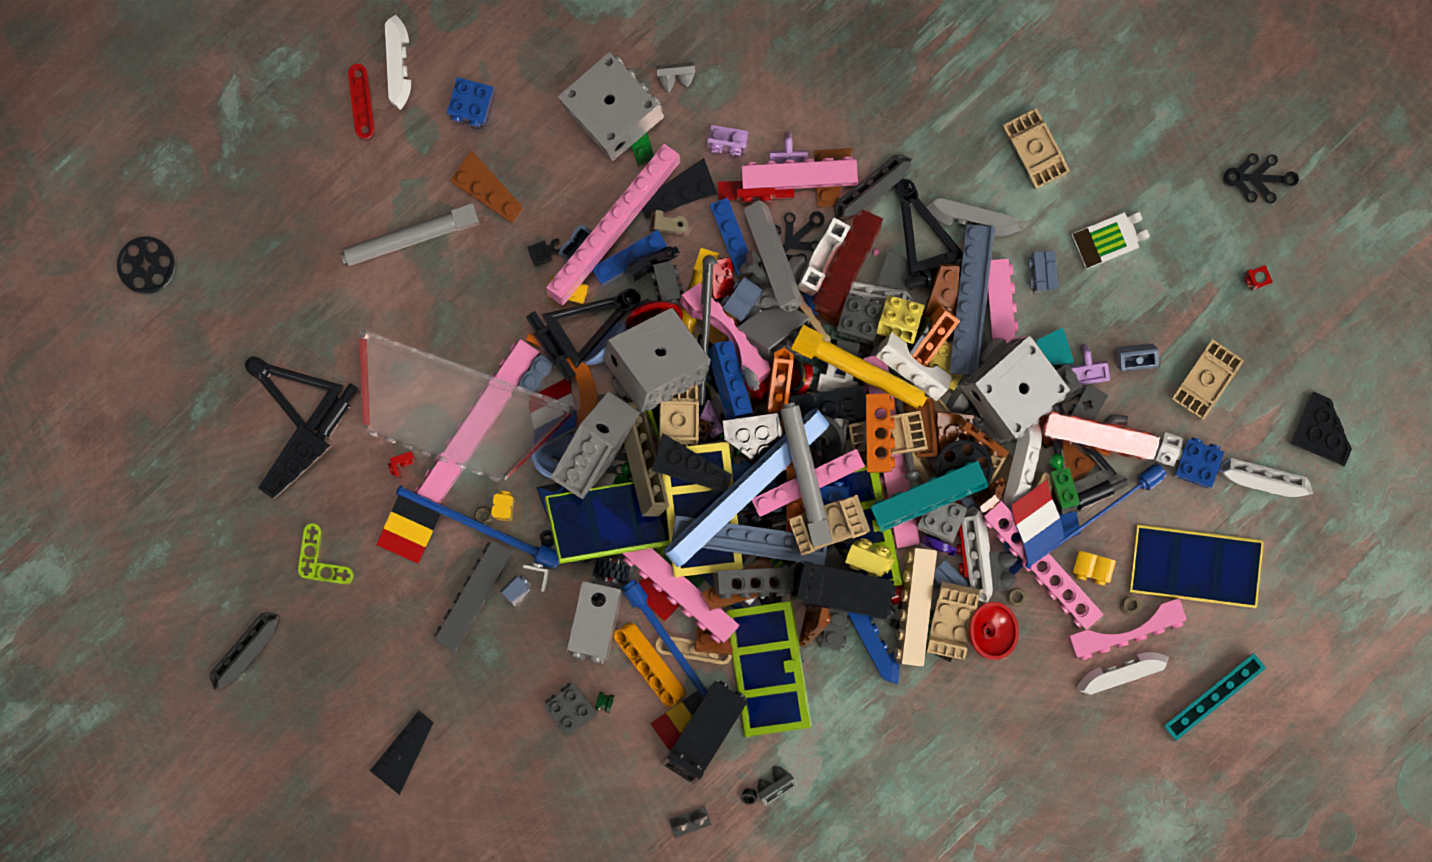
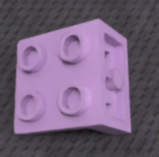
(727, 140)

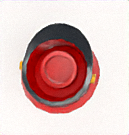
(801, 376)

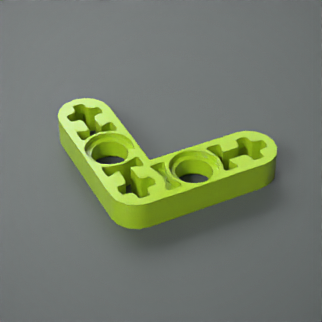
(317, 567)

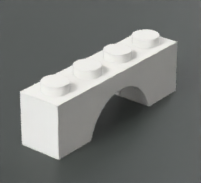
(822, 255)
(895, 354)

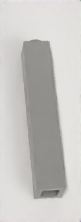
(773, 256)

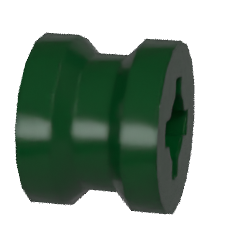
(604, 702)

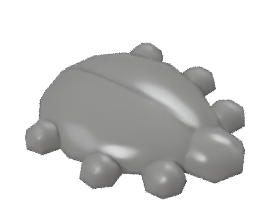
(751, 378)

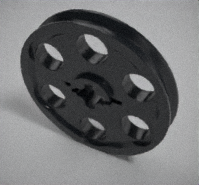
(138, 260)
(957, 446)

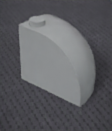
(774, 330)

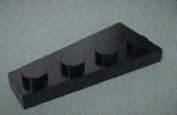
(682, 190)
(839, 402)
(296, 457)
(684, 464)
(402, 754)

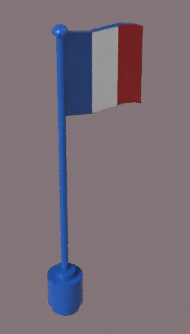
(1041, 524)

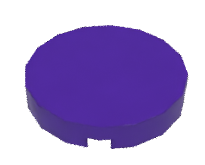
(938, 545)

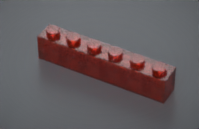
(848, 264)
(1101, 435)

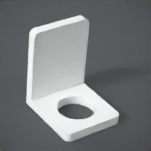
(537, 567)

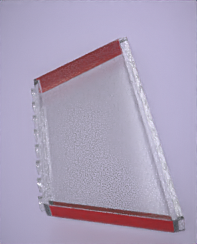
(452, 409)

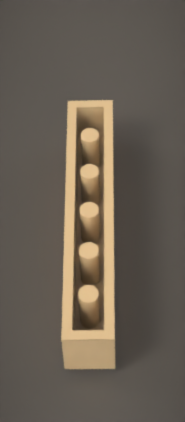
(915, 606)

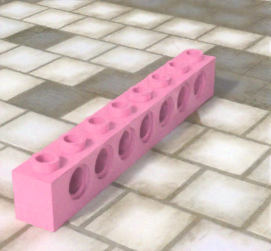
(1090, 613)

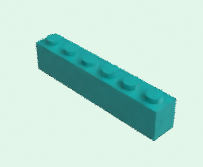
(929, 496)
(1213, 697)

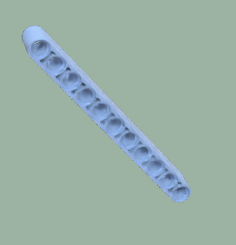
(740, 493)

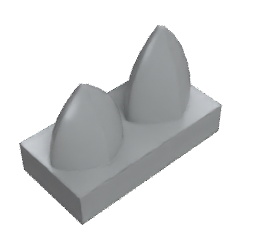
(667, 74)

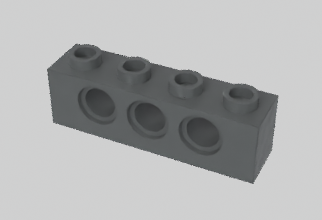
(782, 576)

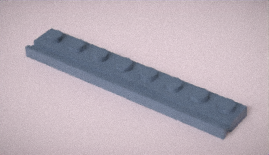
(972, 299)
(754, 542)

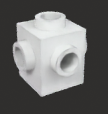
(1169, 449)

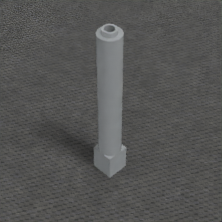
(455, 220)
(806, 475)

